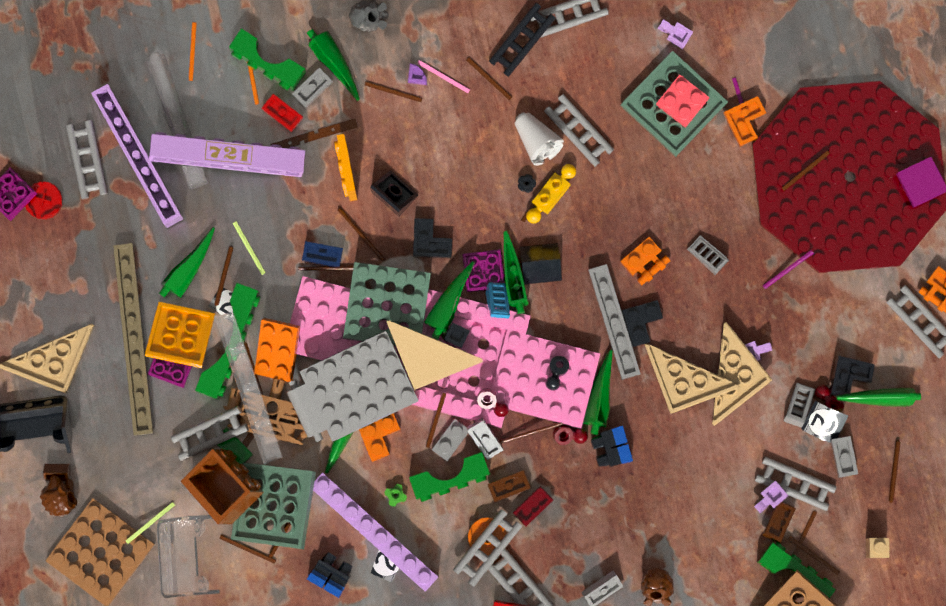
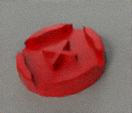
(46, 201)

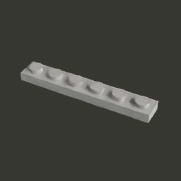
(614, 322)

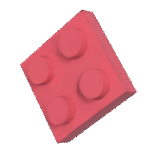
(682, 101)

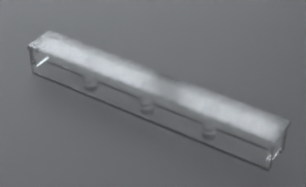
(248, 387)

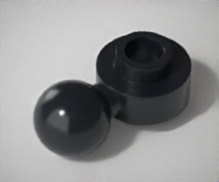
(553, 381)

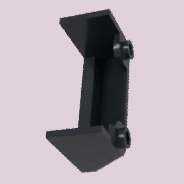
(35, 419)

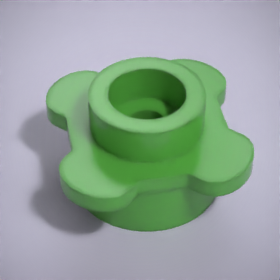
(394, 500)

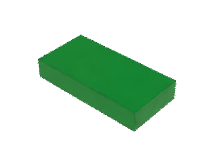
(237, 447)

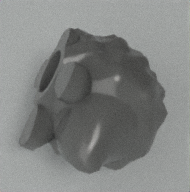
(369, 15)

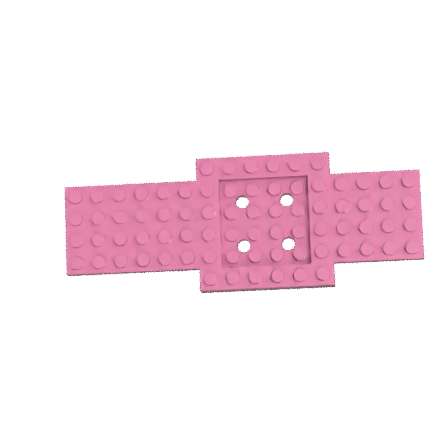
(511, 365)

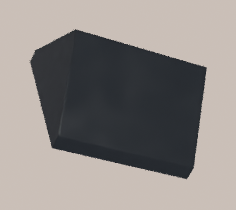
(393, 192)
(541, 263)

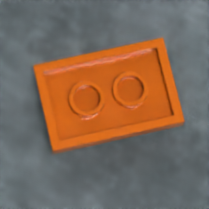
(277, 349)

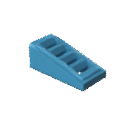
(497, 298)

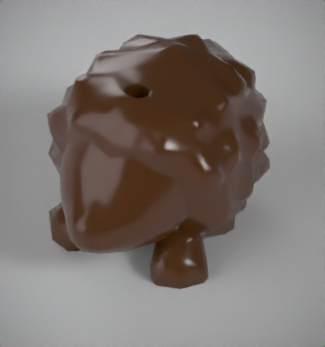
(58, 497)
(657, 587)

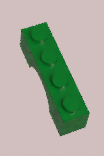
(286, 73)
(426, 485)
(776, 559)

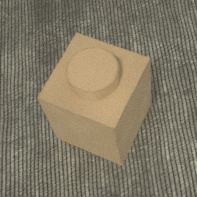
(877, 548)

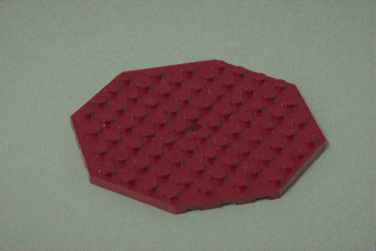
(843, 221)

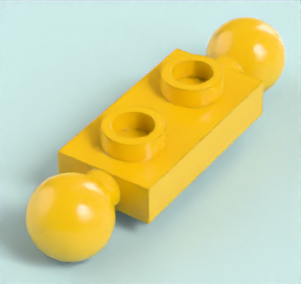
(551, 193)

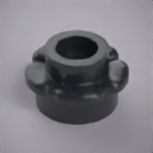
(526, 188)

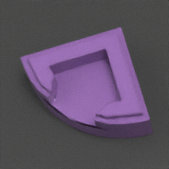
(416, 75)

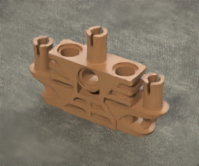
(285, 411)

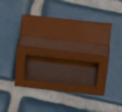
(60, 470)

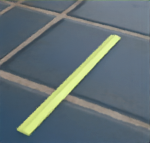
(249, 248)
(154, 519)

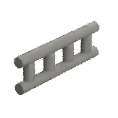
(580, 18)
(567, 130)
(96, 166)
(909, 320)
(198, 429)
(807, 480)
(475, 548)
(519, 573)

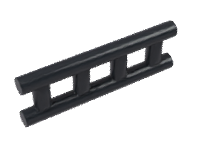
(522, 51)

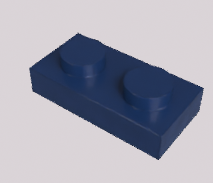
(322, 254)

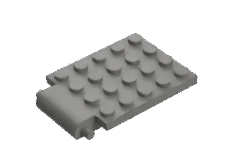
(351, 389)

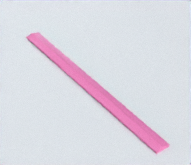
(443, 76)

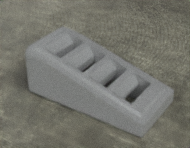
(712, 249)
(794, 420)

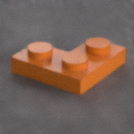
(740, 117)
(374, 433)

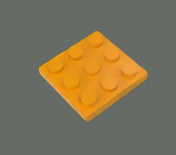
(345, 167)
(180, 334)

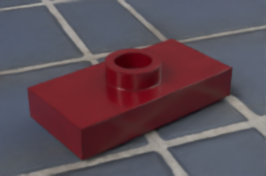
(533, 506)

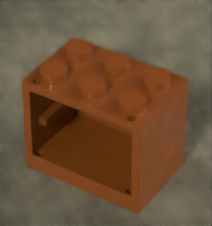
(222, 486)

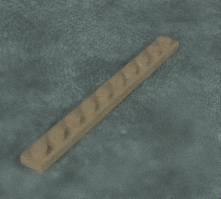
(133, 339)

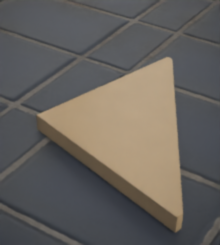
(427, 357)
(52, 362)
(741, 368)
(684, 382)

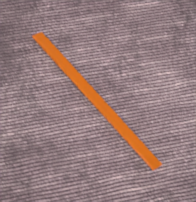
(192, 51)
(253, 85)

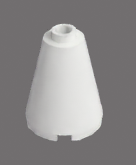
(537, 138)

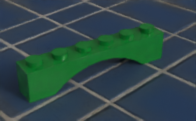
(213, 379)

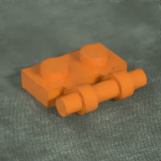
(642, 255)
(938, 283)

